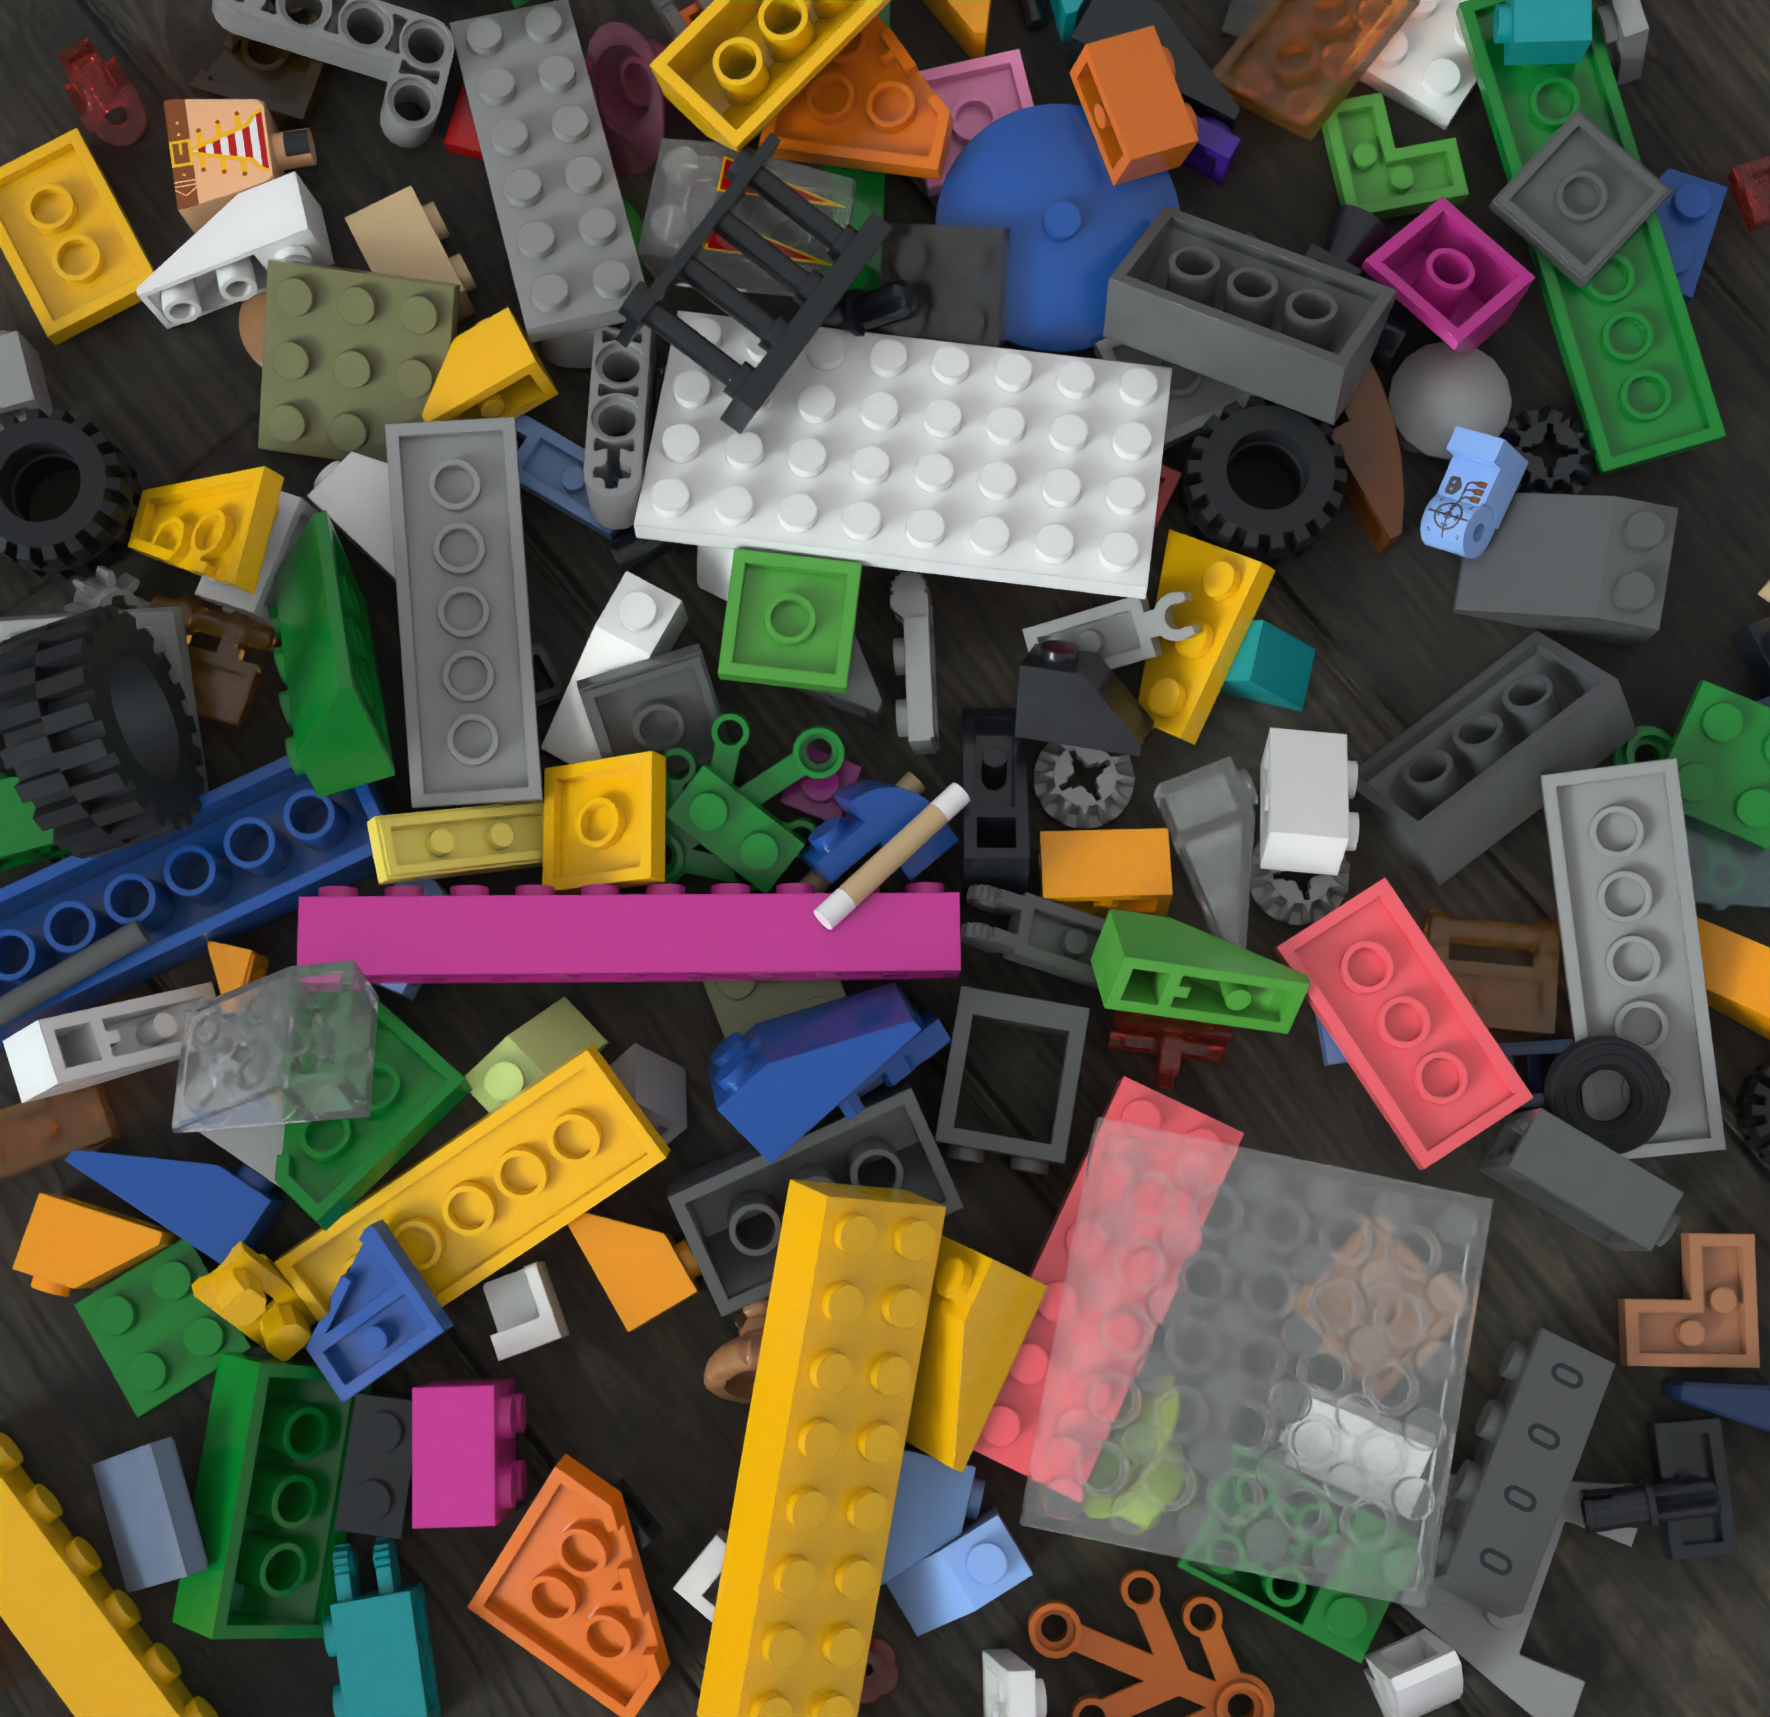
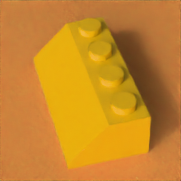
(752, 58)

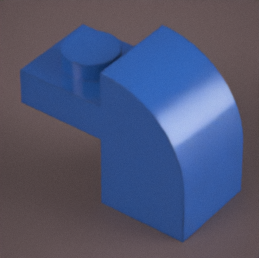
(872, 819)

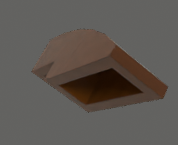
(1372, 462)

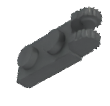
(1038, 933)

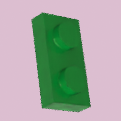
(735, 828)

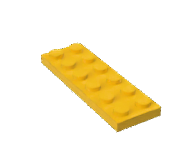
(494, 1185)

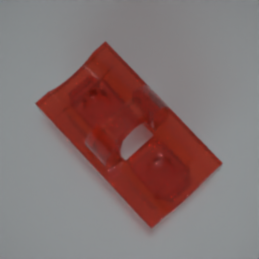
(99, 88)
(1169, 1041)

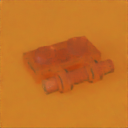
(221, 680)

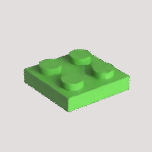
(790, 621)

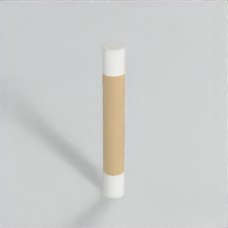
(891, 856)

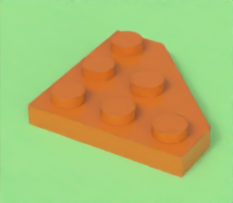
(867, 112)
(578, 1591)

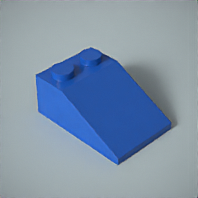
(805, 1063)

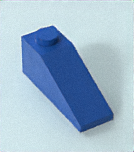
(196, 1201)

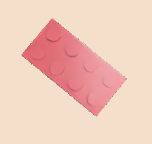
(1404, 1024)

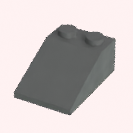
(1574, 567)

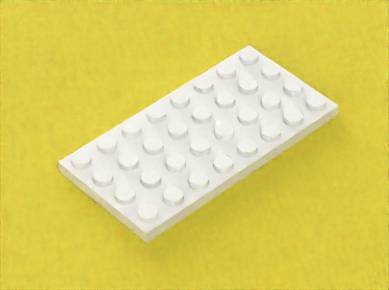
(917, 459)

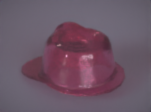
(628, 95)

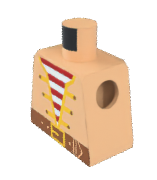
(225, 150)

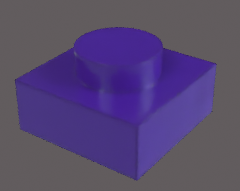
(1214, 151)

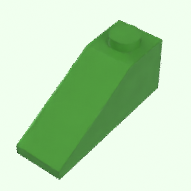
(1187, 974)

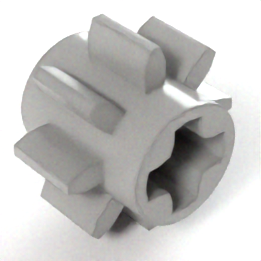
(101, 589)

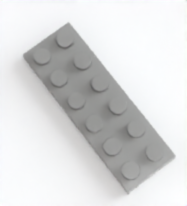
(548, 168)
(463, 613)
(1634, 941)

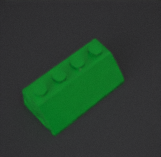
(328, 666)
(267, 1502)

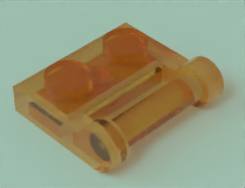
(1502, 994)

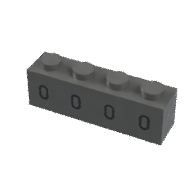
(1520, 1471)

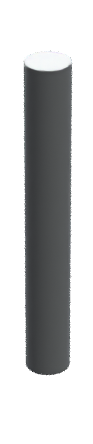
(72, 970)

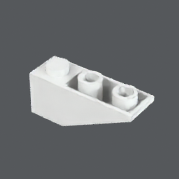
(232, 251)

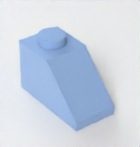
(961, 1574)

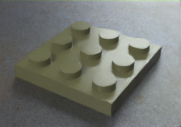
(348, 356)

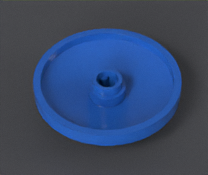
(1064, 219)

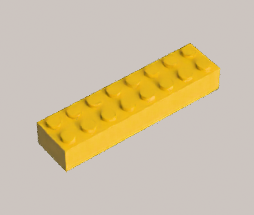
(822, 1452)

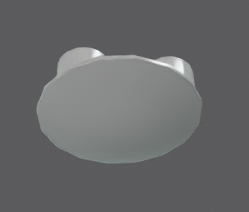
(1446, 390)

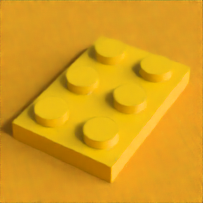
(68, 238)

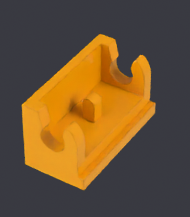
(1107, 870)

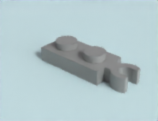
(1118, 630)

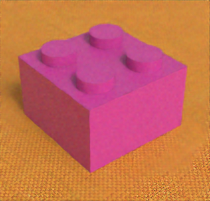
(466, 1452)

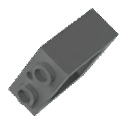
(1023, 1014)
(1582, 1182)

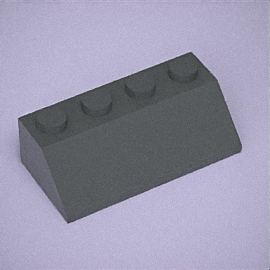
(1247, 313)
(1478, 756)
(738, 1202)

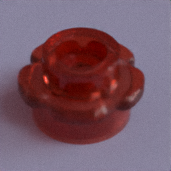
(884, 1674)

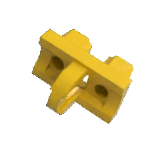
(238, 1295)

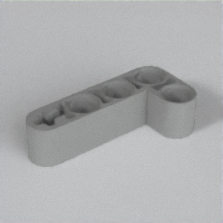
(384, 60)
(611, 410)

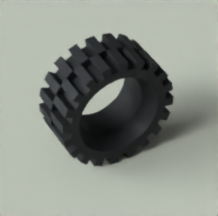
(98, 733)

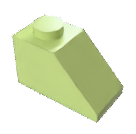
(532, 1053)

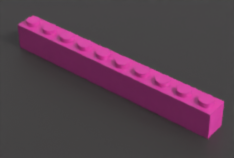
(630, 936)

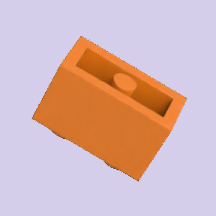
(1134, 105)

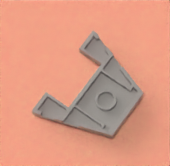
(1495, 1642)

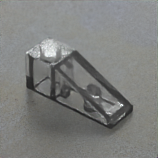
(1214, 837)

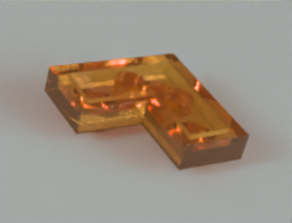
(53, 1127)

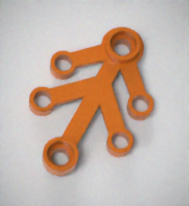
(1161, 1673)

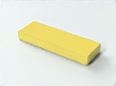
(457, 841)

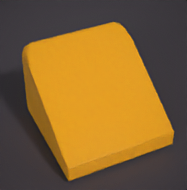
(236, 965)

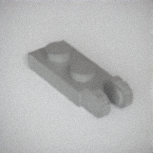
(916, 658)

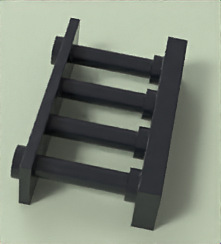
(779, 336)

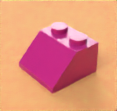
(1451, 276)

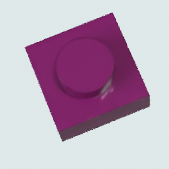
(814, 796)

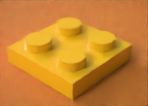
(605, 823)

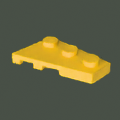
(211, 525)
(1226, 594)

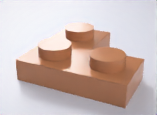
(1713, 1320)

